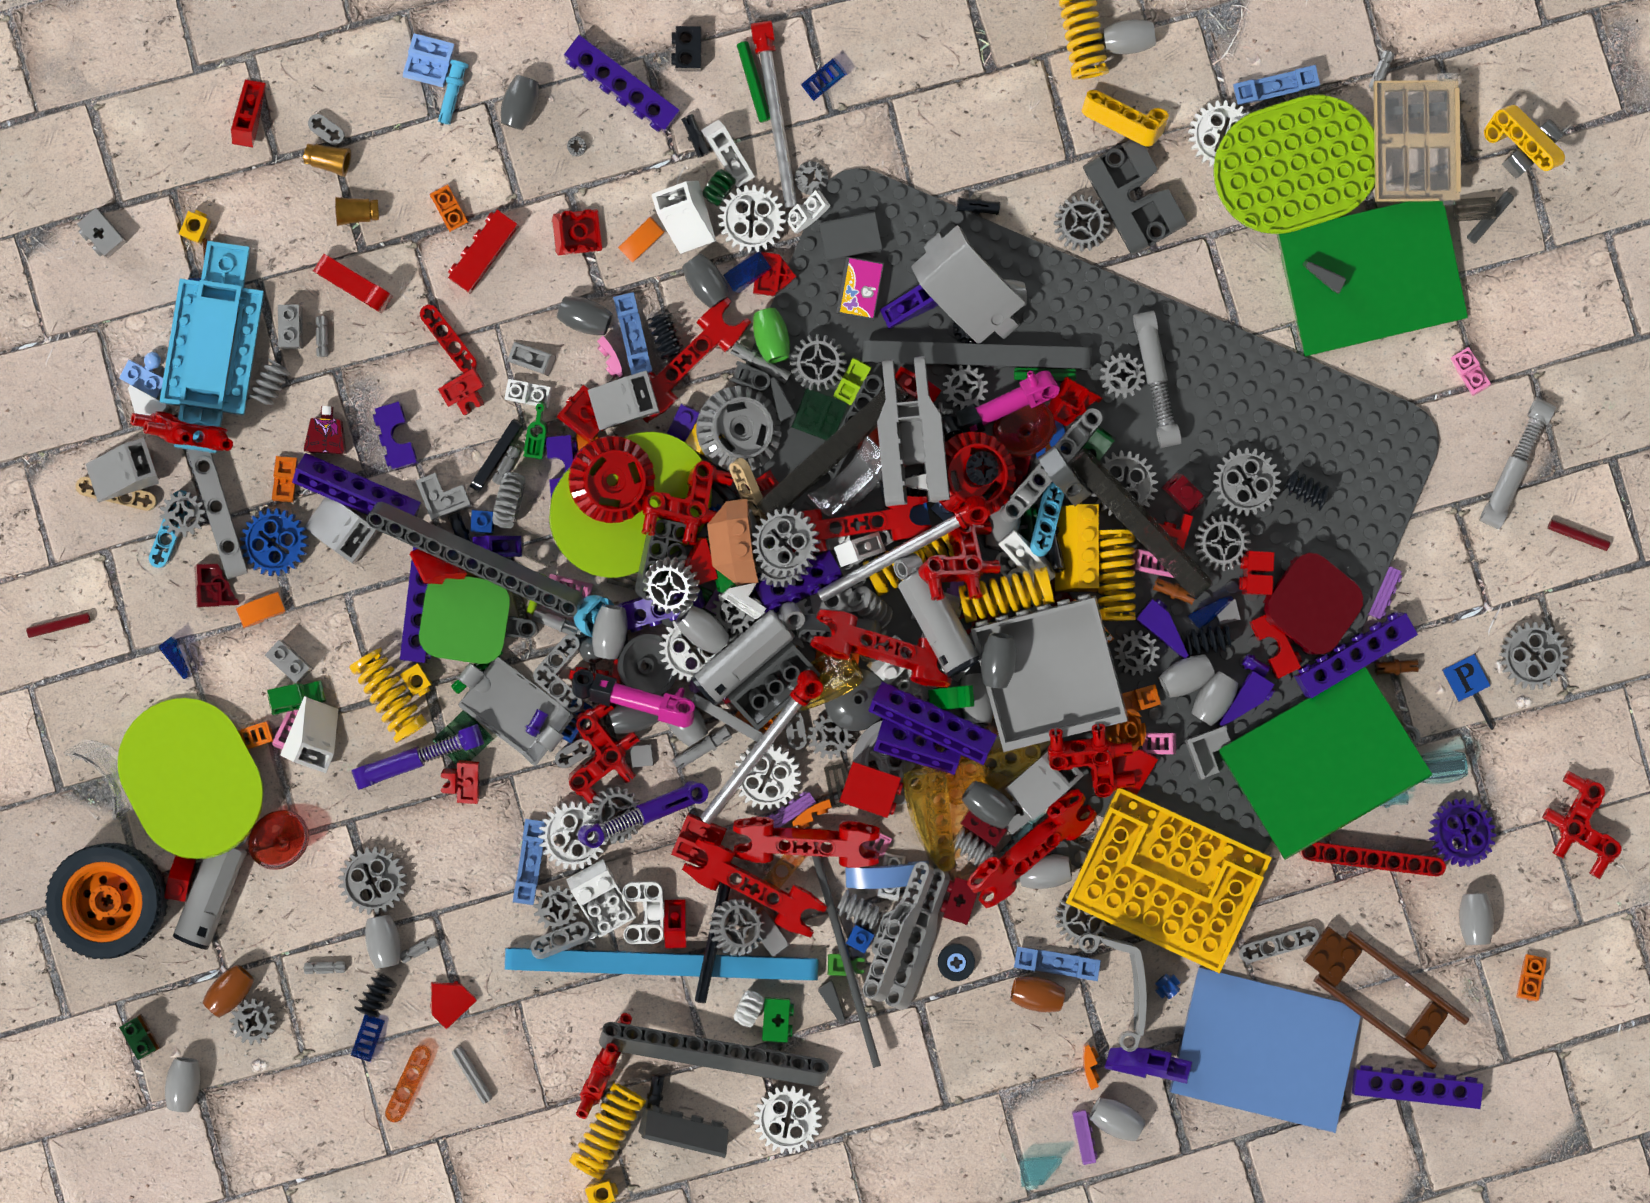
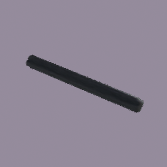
(710, 951)

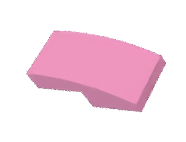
(614, 366)
(1470, 371)

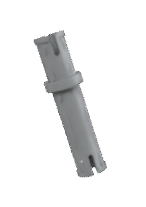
(751, 357)
(708, 744)

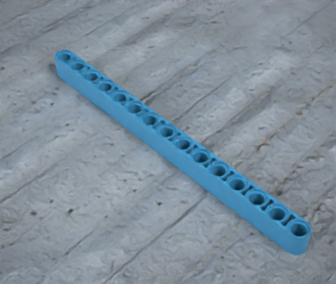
(663, 964)

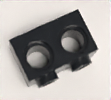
(692, 48)

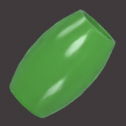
(771, 335)

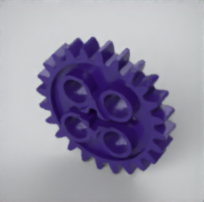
(1445, 835)

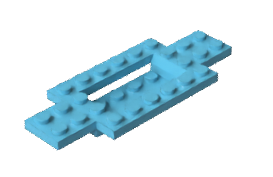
(204, 338)

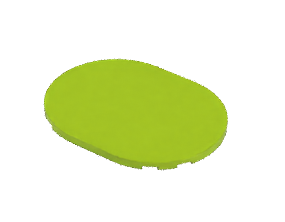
(1295, 164)
(617, 548)
(190, 778)

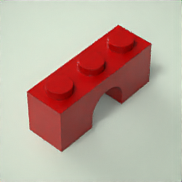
(1286, 659)

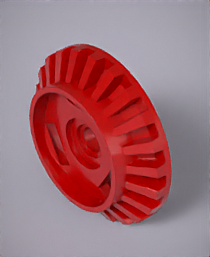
(957, 454)
(588, 489)

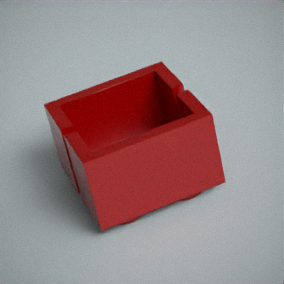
(1256, 562)

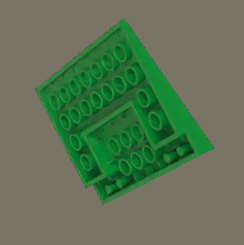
(1395, 271)
(1324, 763)

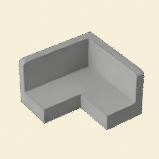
(441, 503)
(1201, 749)

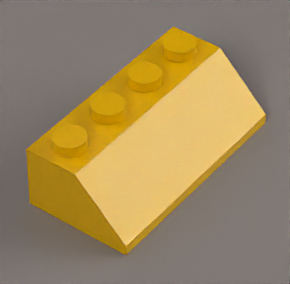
(1079, 548)

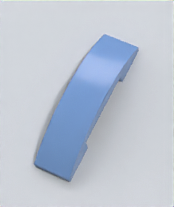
(1277, 85)
(632, 333)
(529, 863)
(880, 876)
(1057, 963)

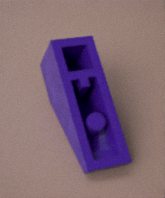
(907, 307)
(1160, 623)
(1251, 694)

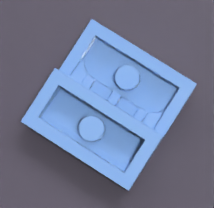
(428, 60)

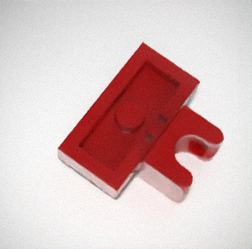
(463, 391)
(463, 781)

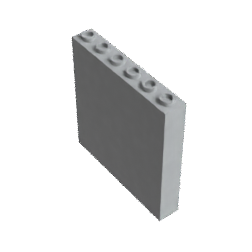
(1059, 675)

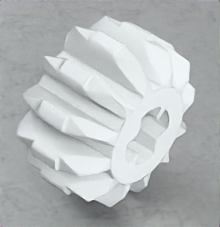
(748, 1008)

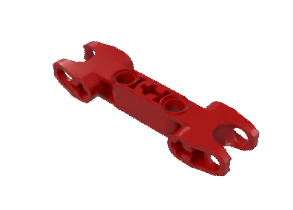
(715, 333)
(894, 518)
(847, 639)
(810, 842)
(1001, 874)
(789, 904)

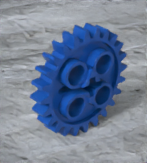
(284, 526)

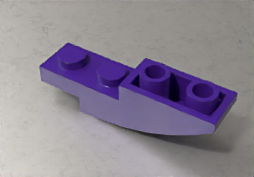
(683, 422)
(1149, 1062)

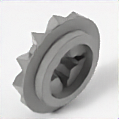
(802, 181)

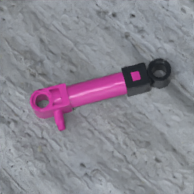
(1032, 391)
(605, 690)

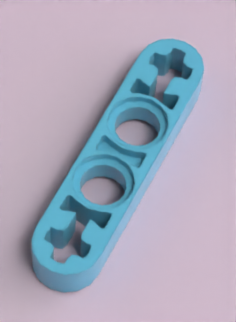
(1049, 520)
(166, 555)

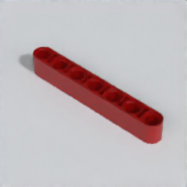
(1382, 859)

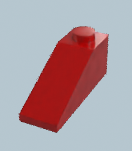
(248, 113)

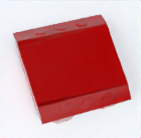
(577, 232)

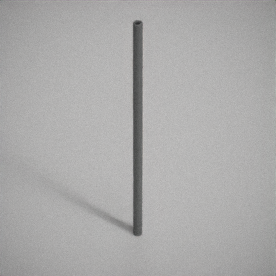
(846, 961)

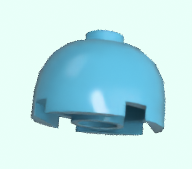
(588, 611)

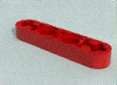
(448, 339)

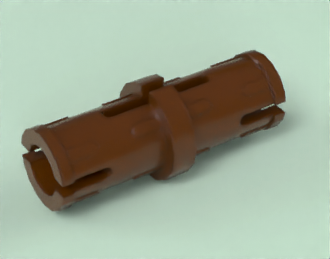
(1396, 667)

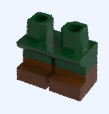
(137, 1038)

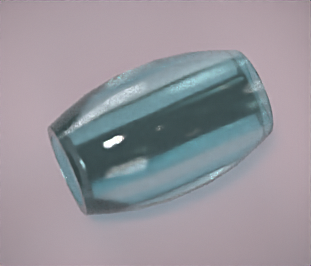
(1445, 766)

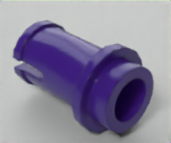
(1255, 665)
(536, 723)

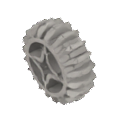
(1077, 215)
(808, 362)
(508, 500)
(1221, 533)
(667, 600)
(611, 808)
(1066, 922)
(739, 946)

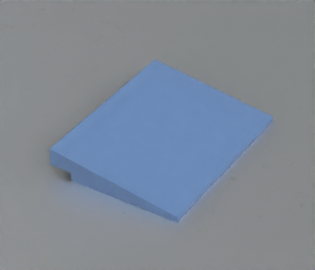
(1267, 1049)

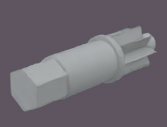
(555, 622)

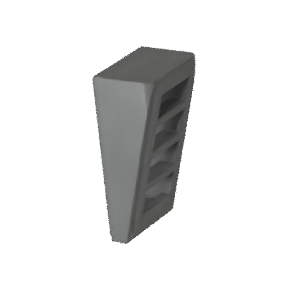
(1330, 279)
(782, 404)
(831, 998)

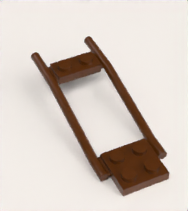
(1334, 957)

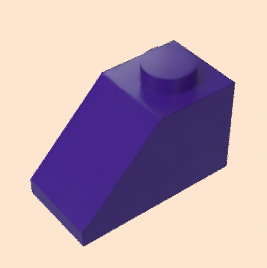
(502, 545)

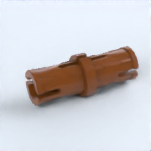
(1173, 590)

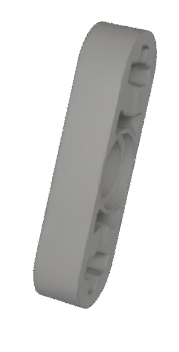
(543, 940)

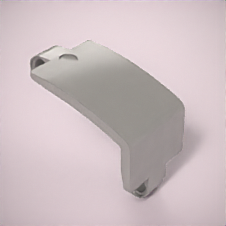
(967, 286)
(506, 704)
(1139, 982)

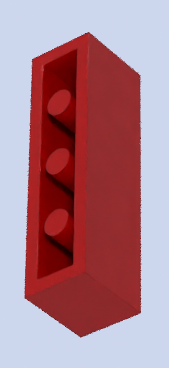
(483, 251)

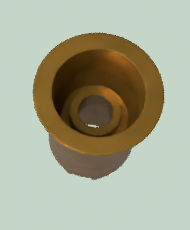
(328, 158)
(355, 210)

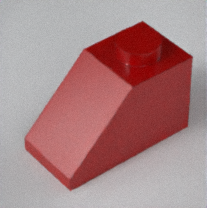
(908, 381)
(701, 561)
(180, 879)
(675, 923)

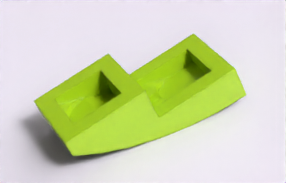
(852, 381)

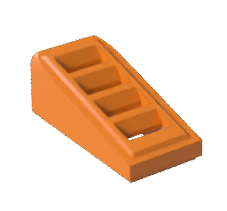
(267, 732)

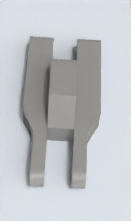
(920, 434)
(899, 936)

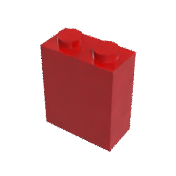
(871, 790)

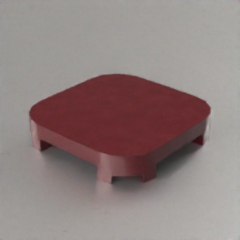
(1313, 603)

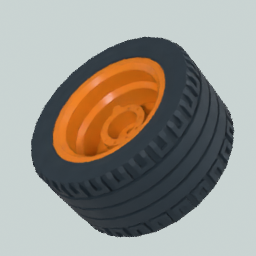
(69, 907)

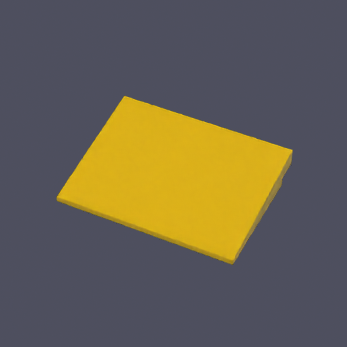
(1168, 879)

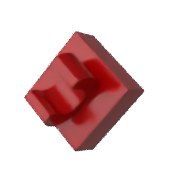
(766, 483)

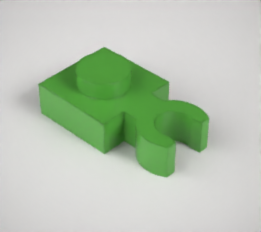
(836, 967)

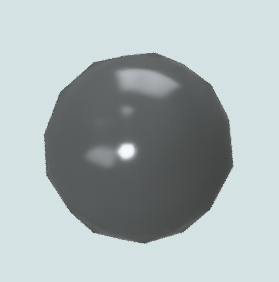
(587, 652)

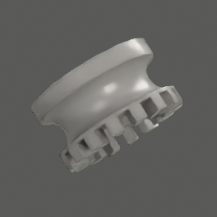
(581, 150)

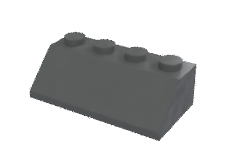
(770, 686)
(684, 1131)

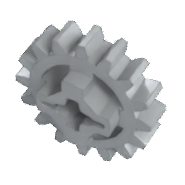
(1121, 366)
(951, 391)
(173, 515)
(729, 620)
(1134, 642)
(823, 743)
(542, 912)
(243, 1017)

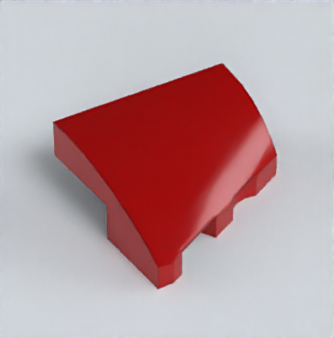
(1071, 401)

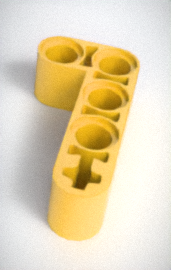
(1124, 119)
(1517, 126)

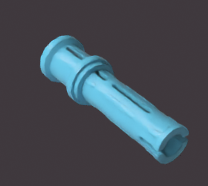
(454, 82)

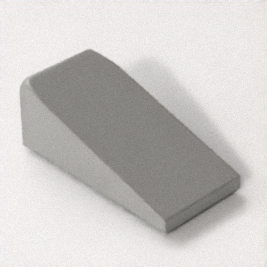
(531, 358)
(772, 937)

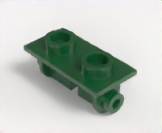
(1029, 518)

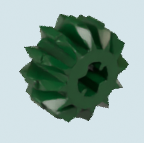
(719, 187)

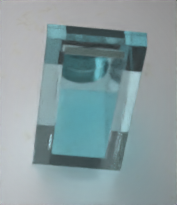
(1037, 1170)

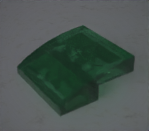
(819, 414)
(461, 722)

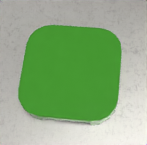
(464, 620)

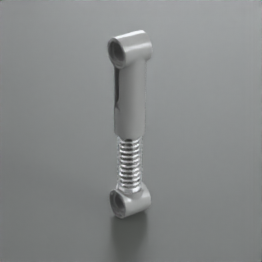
(1156, 376)
(1515, 468)

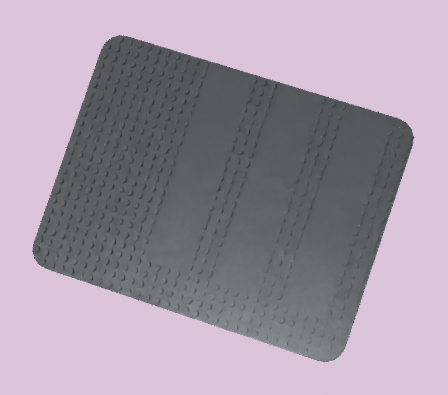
(1223, 394)

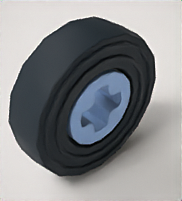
(965, 968)

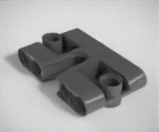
(1132, 217)

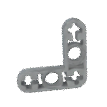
(553, 671)

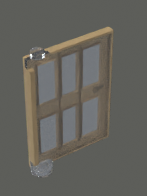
(1417, 140)

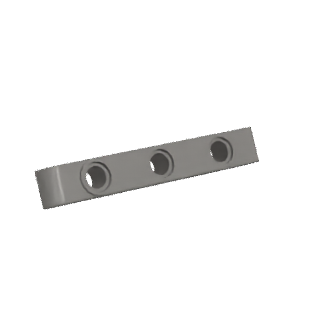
(1029, 491)
(220, 522)

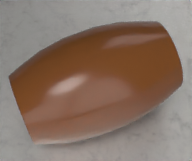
(228, 991)
(1037, 994)

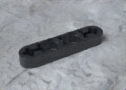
(496, 455)

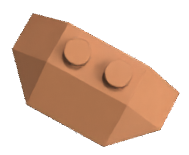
(731, 543)

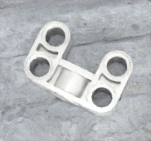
(652, 912)

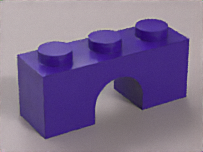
(389, 418)
(560, 448)

